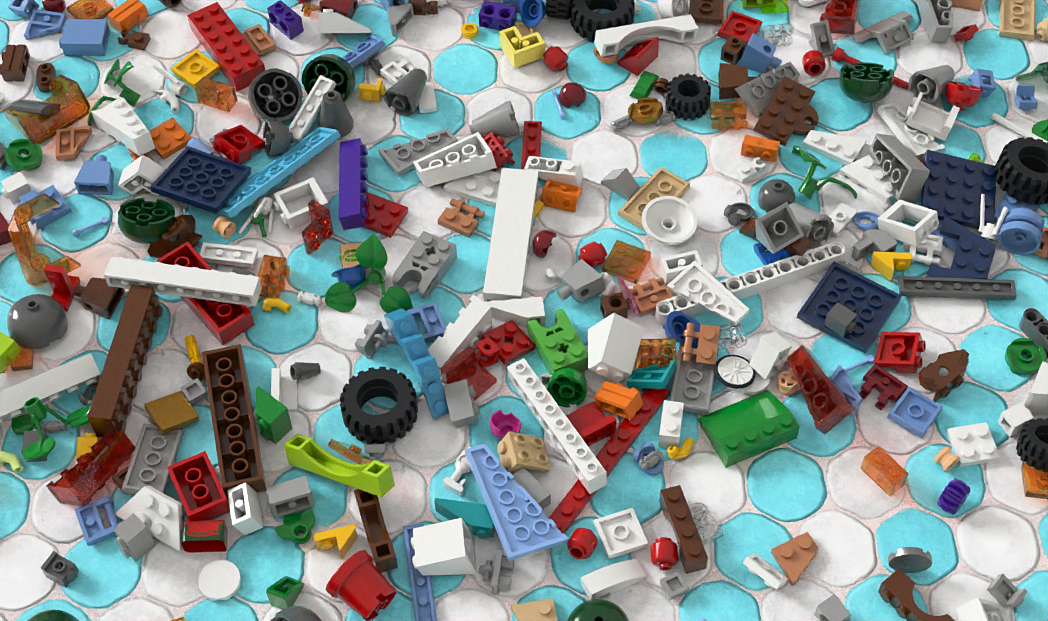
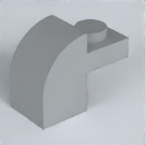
(873, 241)

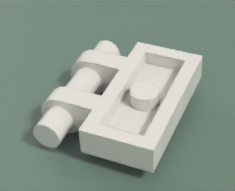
(394, 72)
(931, 246)

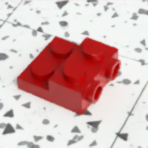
(238, 144)
(900, 351)

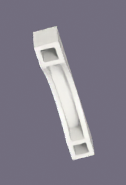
(677, 29)

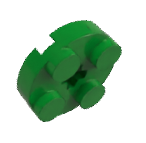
(23, 163)
(1023, 366)

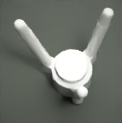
(176, 86)
(265, 207)
(990, 231)

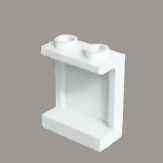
(930, 118)

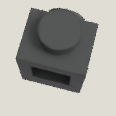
(59, 569)

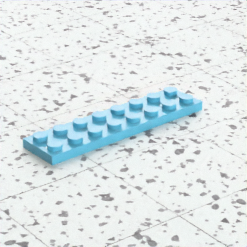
(279, 169)

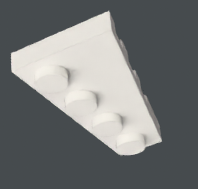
(913, 139)
(704, 290)

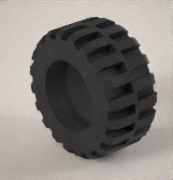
(587, 22)
(1024, 170)
(379, 384)

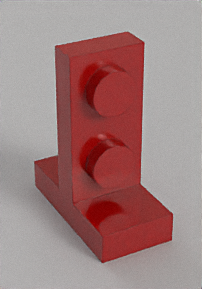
(61, 284)

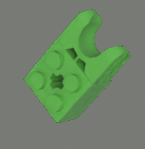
(559, 345)

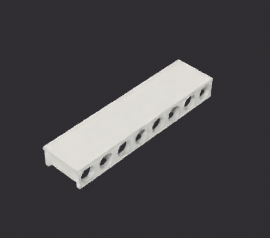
(511, 235)

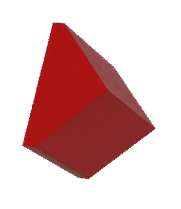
(640, 56)

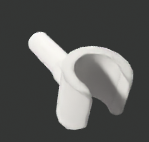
(551, 275)

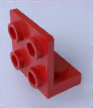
(592, 423)

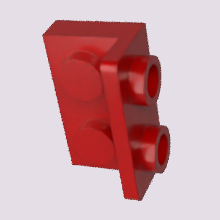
(500, 153)

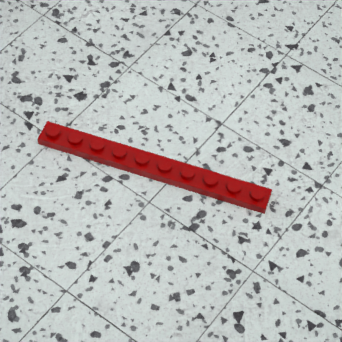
(609, 457)

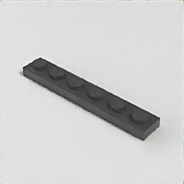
(957, 288)

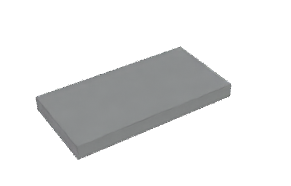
(693, 384)
(151, 458)

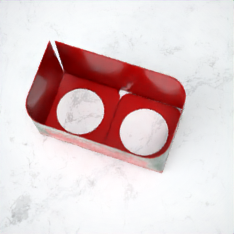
(204, 536)

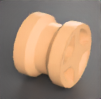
(224, 227)
(784, 379)
(947, 459)

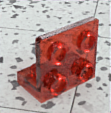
(318, 229)
(466, 367)

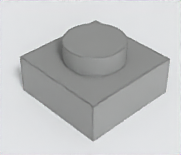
(194, 391)
(375, 450)
(674, 585)

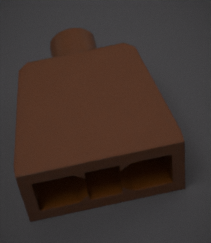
(731, 77)
(99, 297)

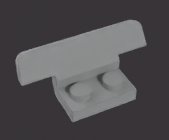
(889, 32)

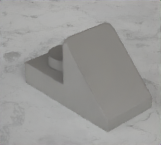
(822, 38)

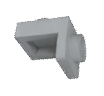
(1006, 592)

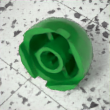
(567, 387)

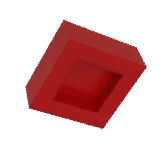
(966, 33)

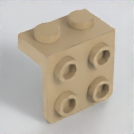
(524, 451)

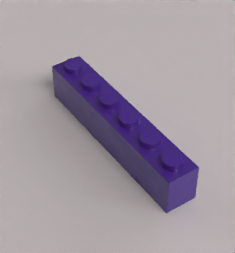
(352, 184)

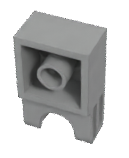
(427, 263)

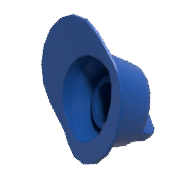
(532, 11)
(351, 275)
(676, 324)

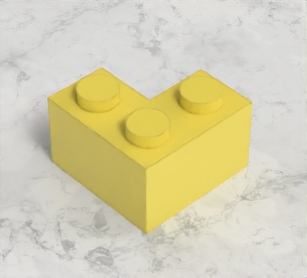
(521, 49)

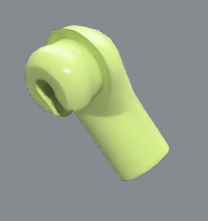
(12, 459)

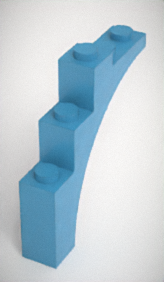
(422, 363)

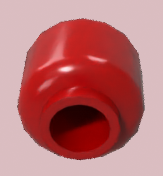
(555, 59)
(813, 63)
(593, 254)
(582, 543)
(664, 553)

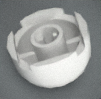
(672, 8)

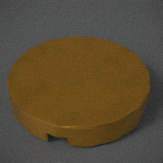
(645, 110)

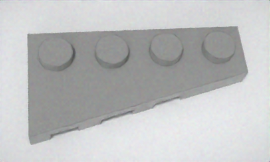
(761, 89)
(401, 157)

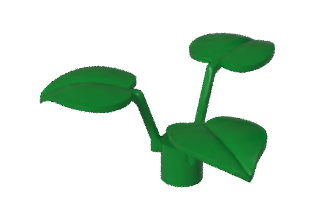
(128, 94)
(809, 184)
(369, 254)
(36, 414)

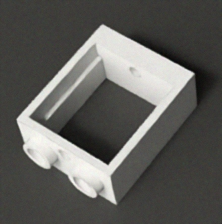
(296, 191)
(890, 222)

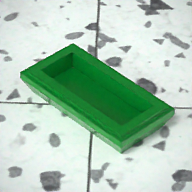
(644, 85)

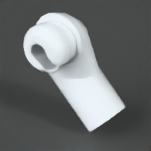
(172, 99)

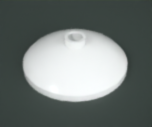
(672, 213)

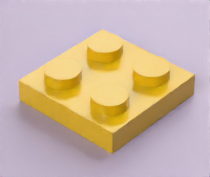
(194, 68)

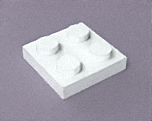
(973, 444)
(620, 533)

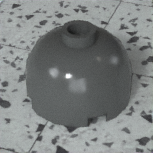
(277, 138)
(775, 194)

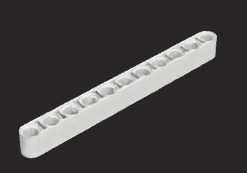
(762, 279)

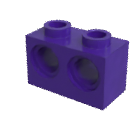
(497, 16)
(285, 19)

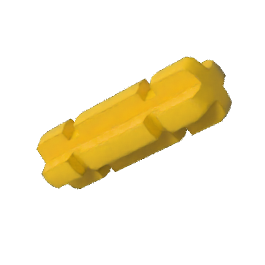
(192, 349)

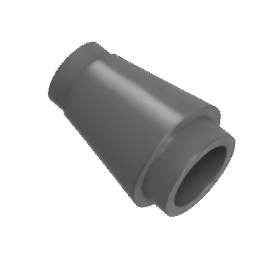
(304, 370)

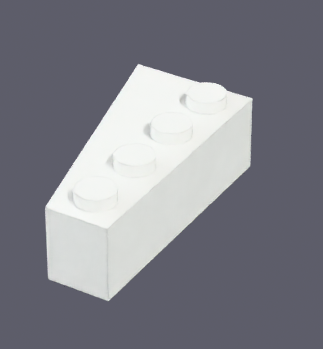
(122, 123)
(455, 161)
(463, 333)

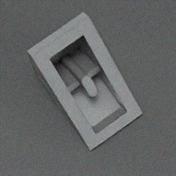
(399, 17)
(621, 182)

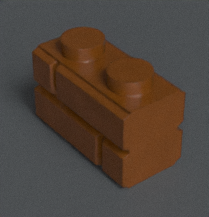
(14, 63)

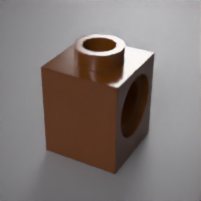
(609, 302)

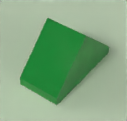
(284, 592)

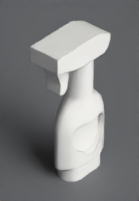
(462, 466)

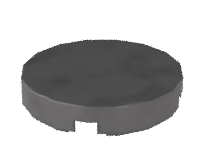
(910, 560)

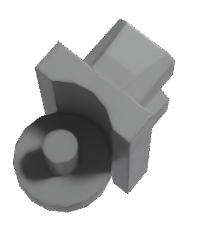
(373, 340)
(499, 581)

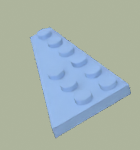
(514, 513)

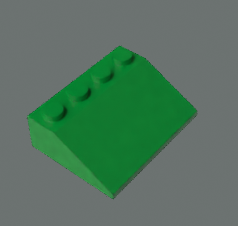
(749, 427)

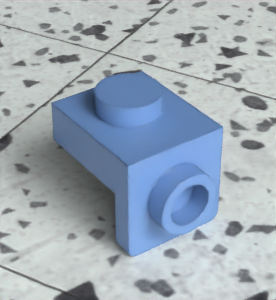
(1025, 97)

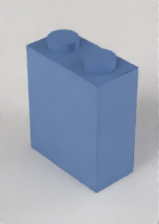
(85, 37)

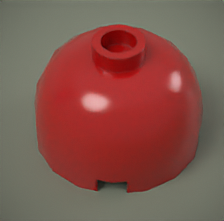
(961, 94)

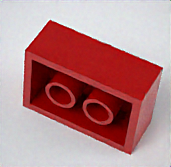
(199, 488)

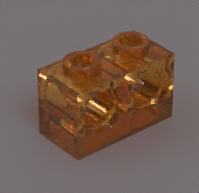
(272, 275)
(656, 350)

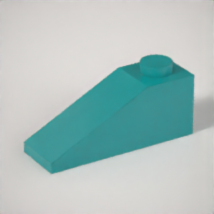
(474, 515)

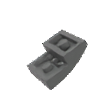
(34, 107)

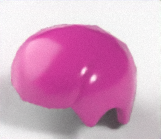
(502, 423)

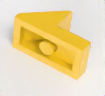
(887, 262)
(341, 537)

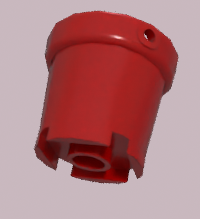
(361, 586)

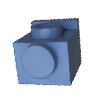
(23, 7)
(983, 79)

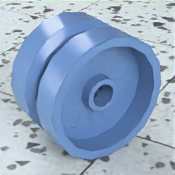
(1021, 231)

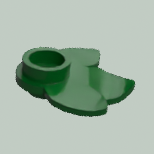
(296, 524)

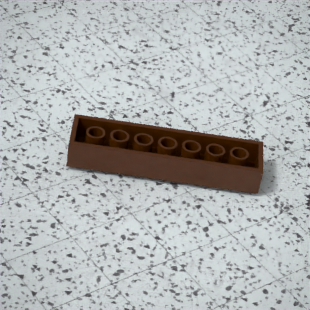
(125, 361)
(233, 419)

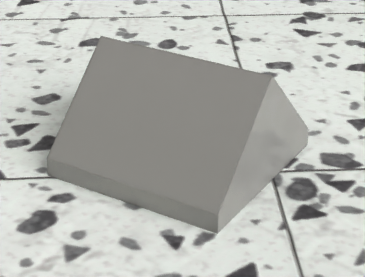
(778, 228)

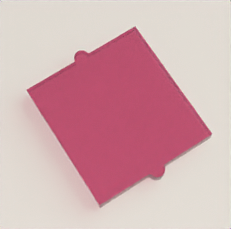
(627, 294)

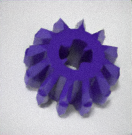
(953, 496)

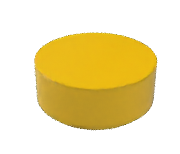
(469, 30)

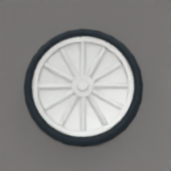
(734, 371)

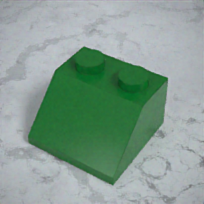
(271, 416)

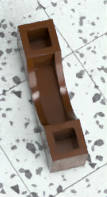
(376, 531)
(688, 539)
(898, 592)

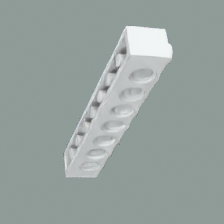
(557, 426)

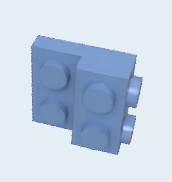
(51, 215)

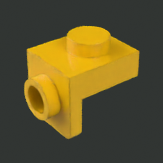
(372, 92)
(85, 443)

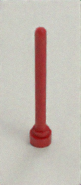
(840, 55)

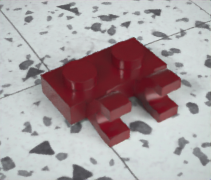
(883, 382)

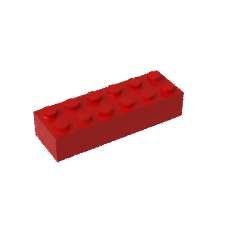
(226, 45)
(221, 318)

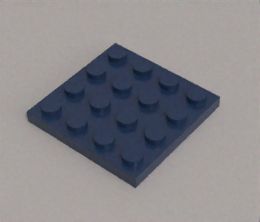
(201, 180)
(956, 188)
(857, 293)

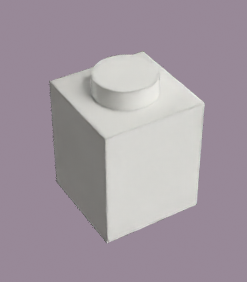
(15, 187)
(1014, 419)

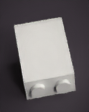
(613, 347)
(1038, 395)
(444, 549)

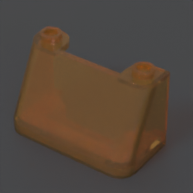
(40, 127)

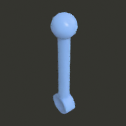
(562, 115)
(104, 220)
(870, 359)

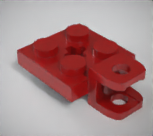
(494, 346)

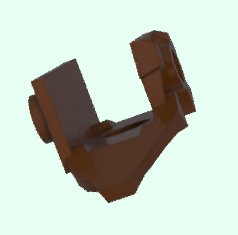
(185, 227)
(955, 363)

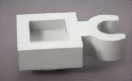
(745, 171)

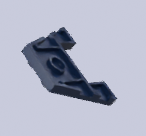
(972, 255)

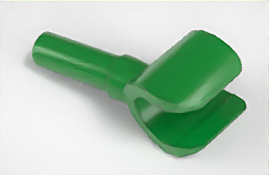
(260, 220)

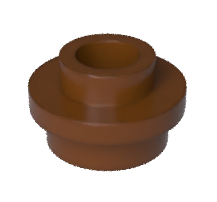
(661, 85)
(196, 370)

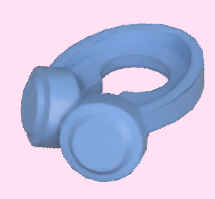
(868, 226)
(646, 449)

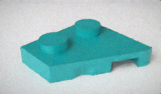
(651, 376)

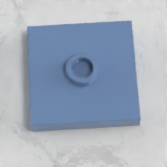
(915, 412)

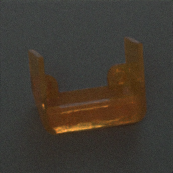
(29, 259)

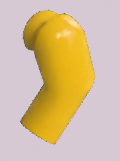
(276, 302)
(681, 452)

